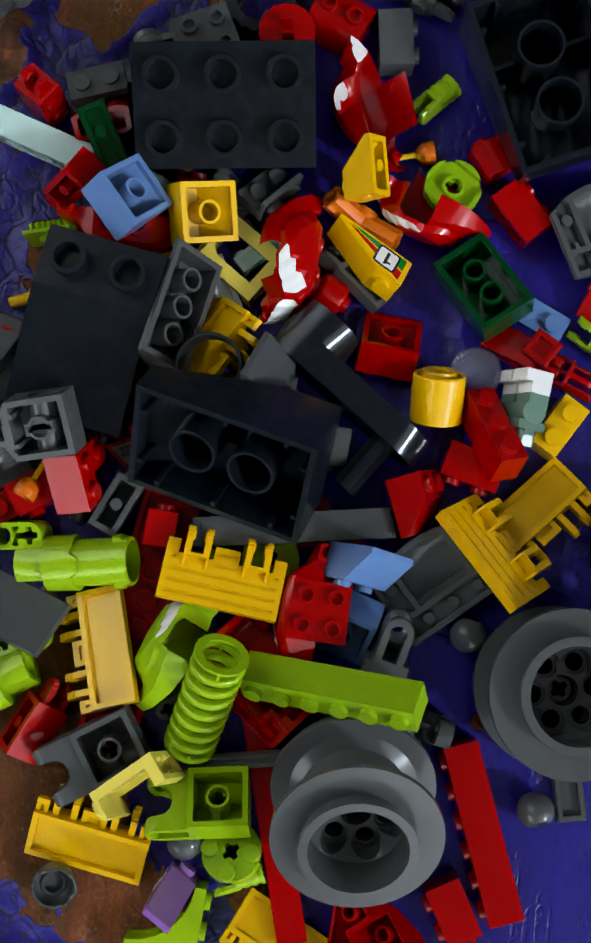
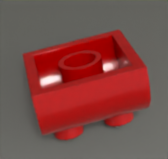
(339, 20)

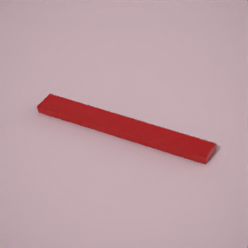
(284, 898)

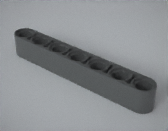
(322, 527)

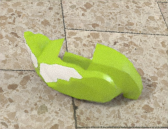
(168, 649)

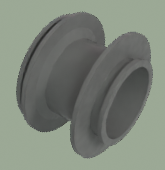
(504, 683)
(355, 813)

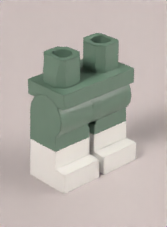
(526, 400)

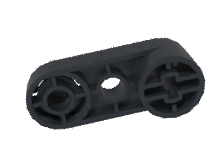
(319, 347)

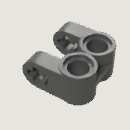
(435, 729)

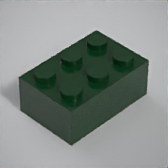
(483, 287)

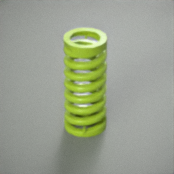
(198, 710)

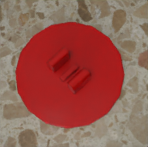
(286, 23)

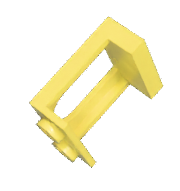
(248, 291)
(157, 765)

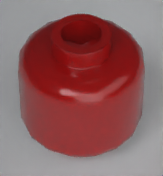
(331, 293)

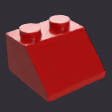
(389, 346)
(415, 500)

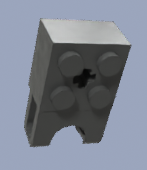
(390, 647)
(86, 754)

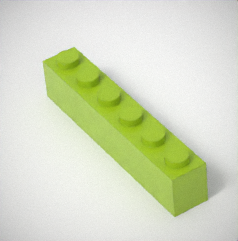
(335, 691)

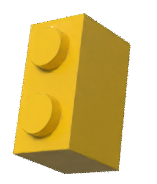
(560, 425)

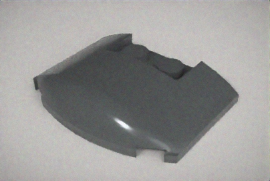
(573, 230)
(436, 586)

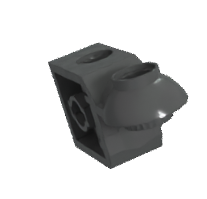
(206, 24)
(41, 425)

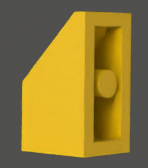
(367, 171)

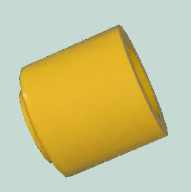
(437, 396)

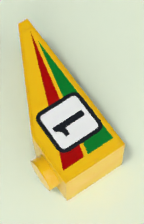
(369, 258)

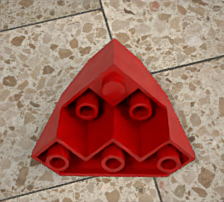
(372, 925)

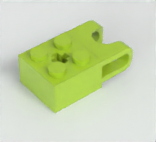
(195, 805)

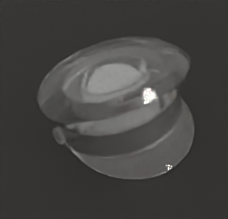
(479, 367)

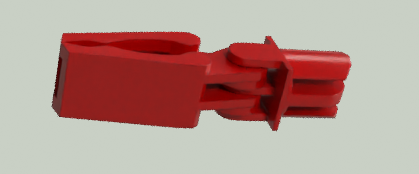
(508, 348)

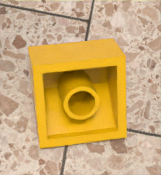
(203, 211)

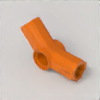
(363, 216)

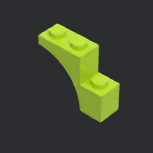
(187, 926)

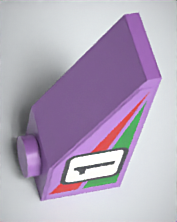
(170, 894)

